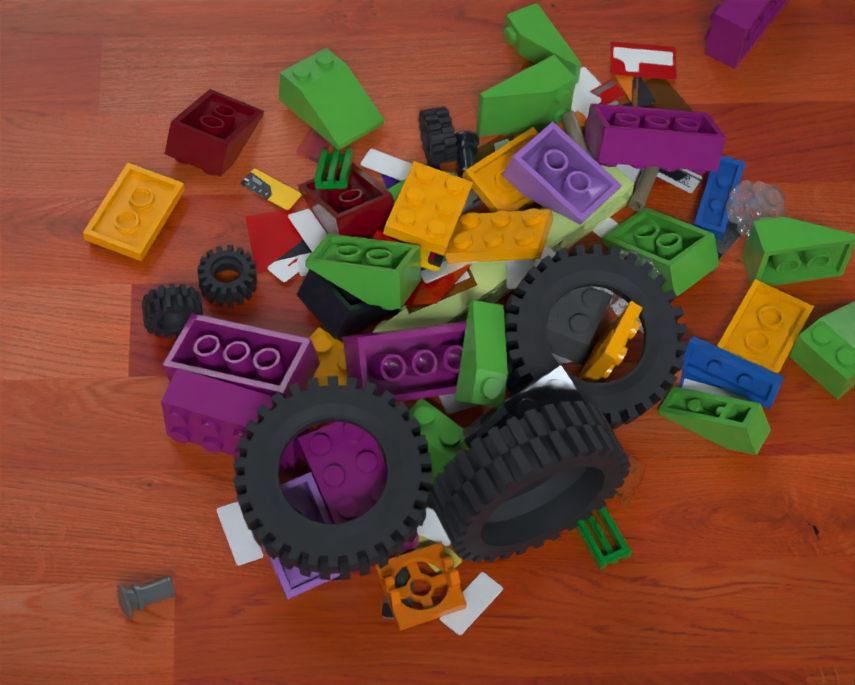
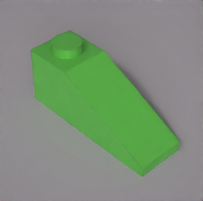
(537, 38)
(483, 357)
(721, 419)

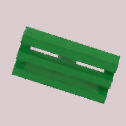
(335, 159)
(594, 550)

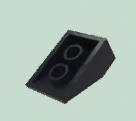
(336, 308)

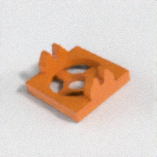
(409, 617)

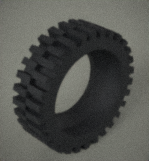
(544, 285)
(529, 481)
(346, 545)

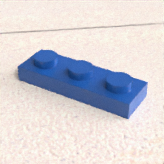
(712, 210)
(732, 372)

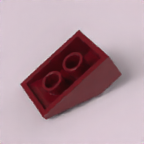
(212, 132)
(353, 210)

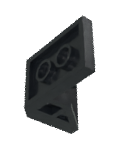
(548, 389)

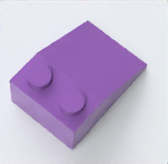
(560, 175)
(306, 500)

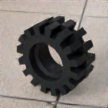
(437, 135)
(223, 261)
(169, 309)

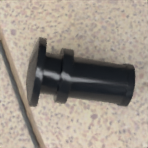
(466, 150)

